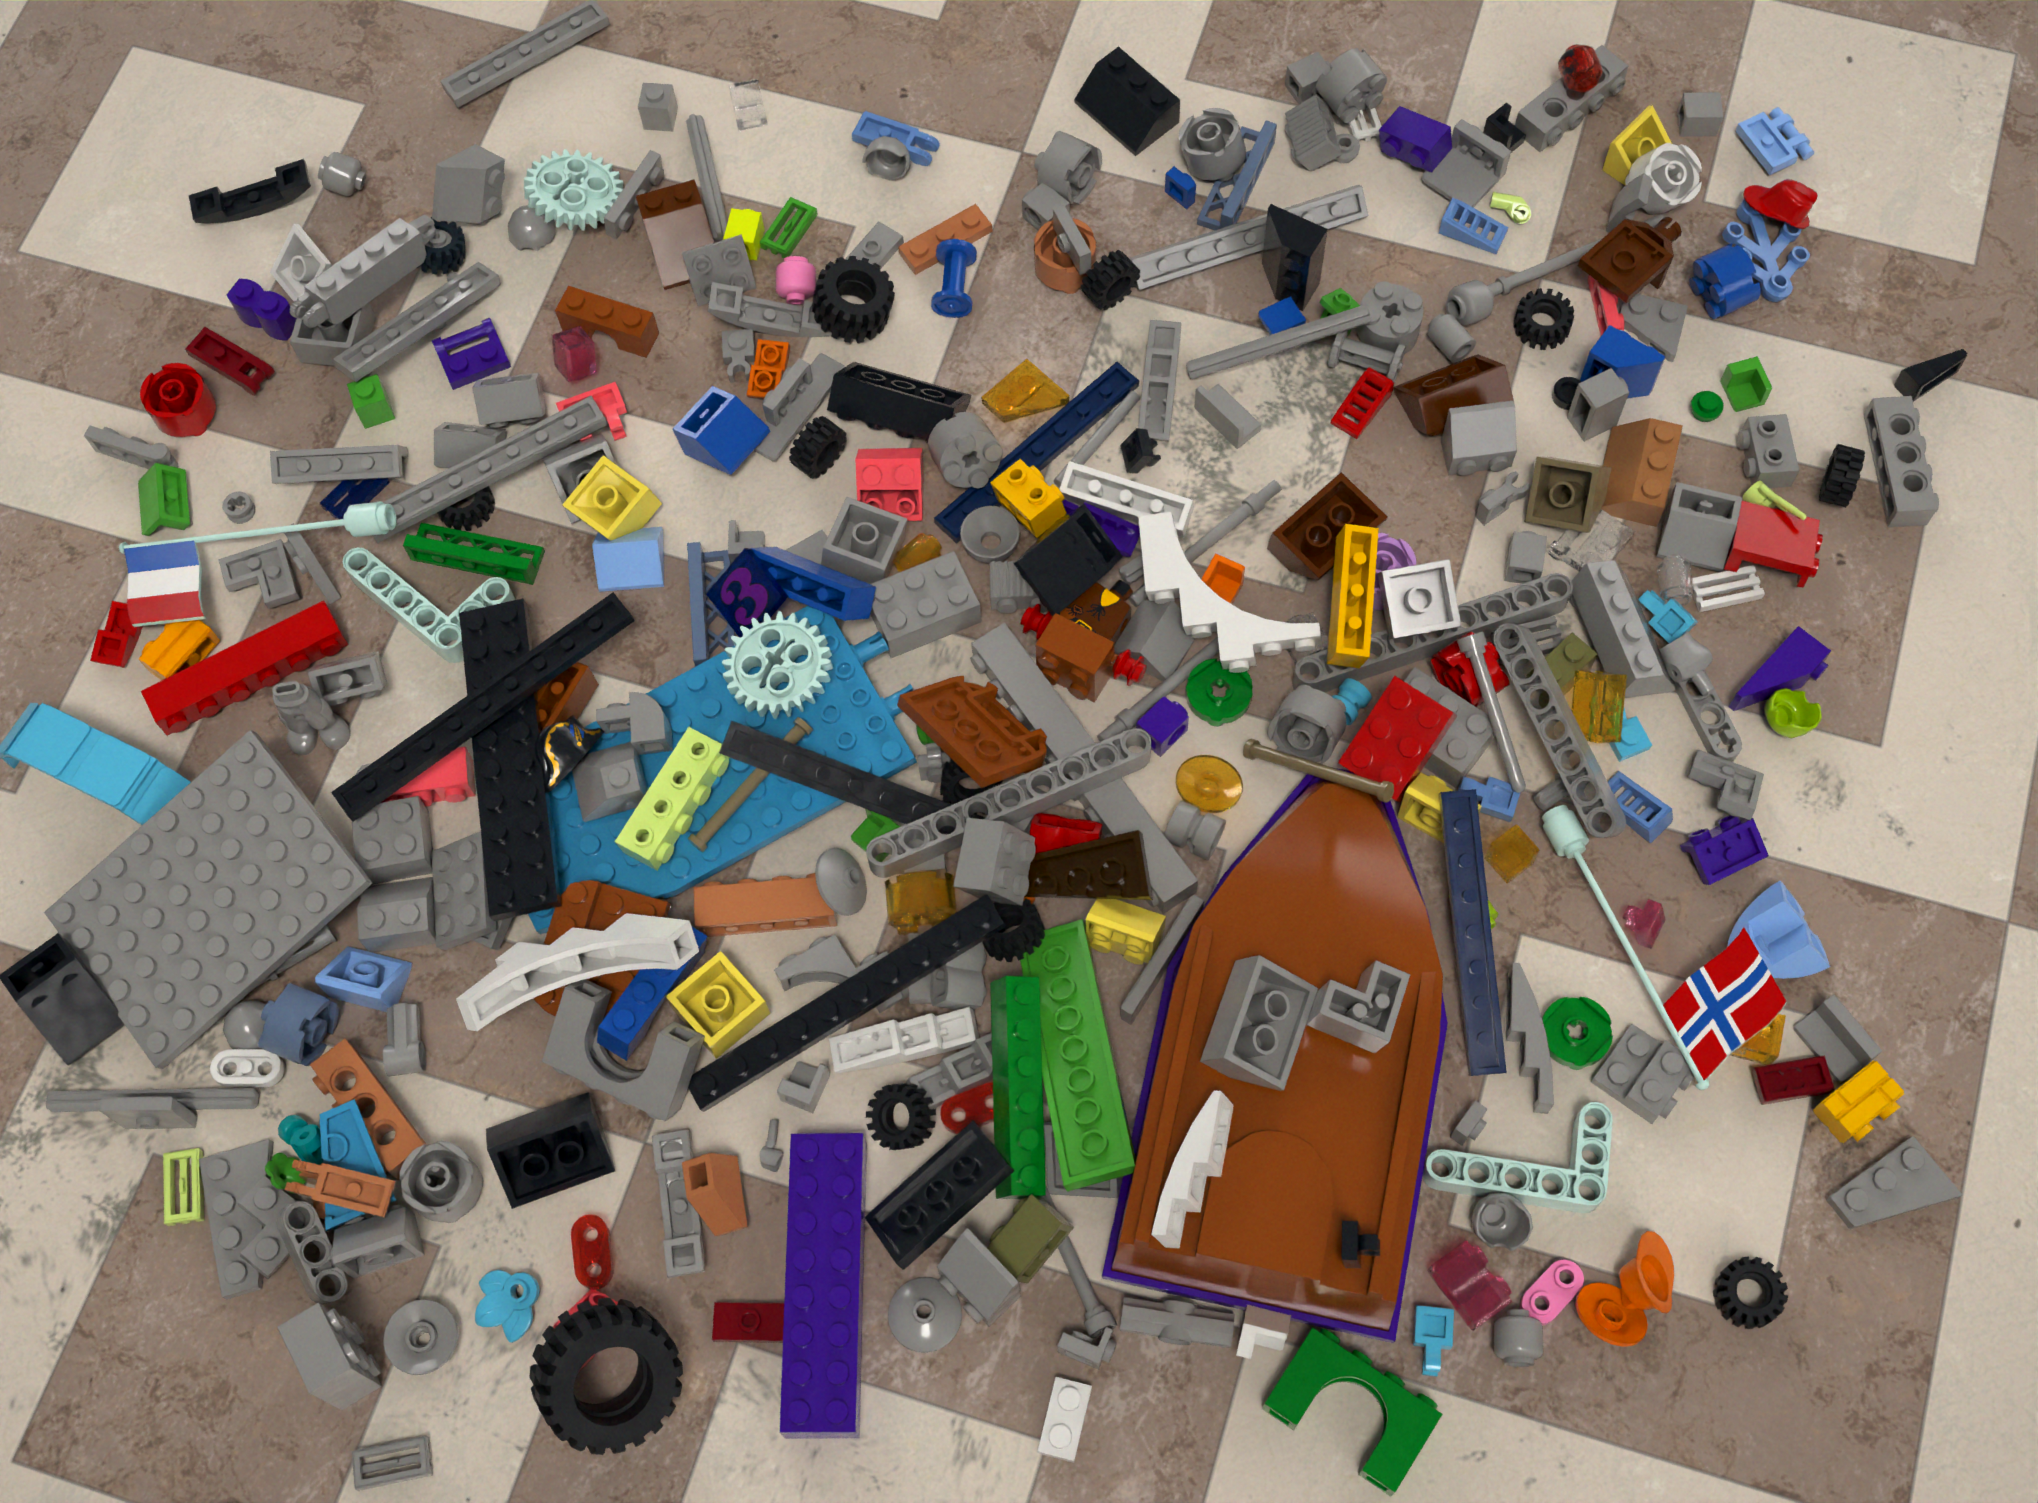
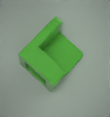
(1746, 384)
(872, 827)

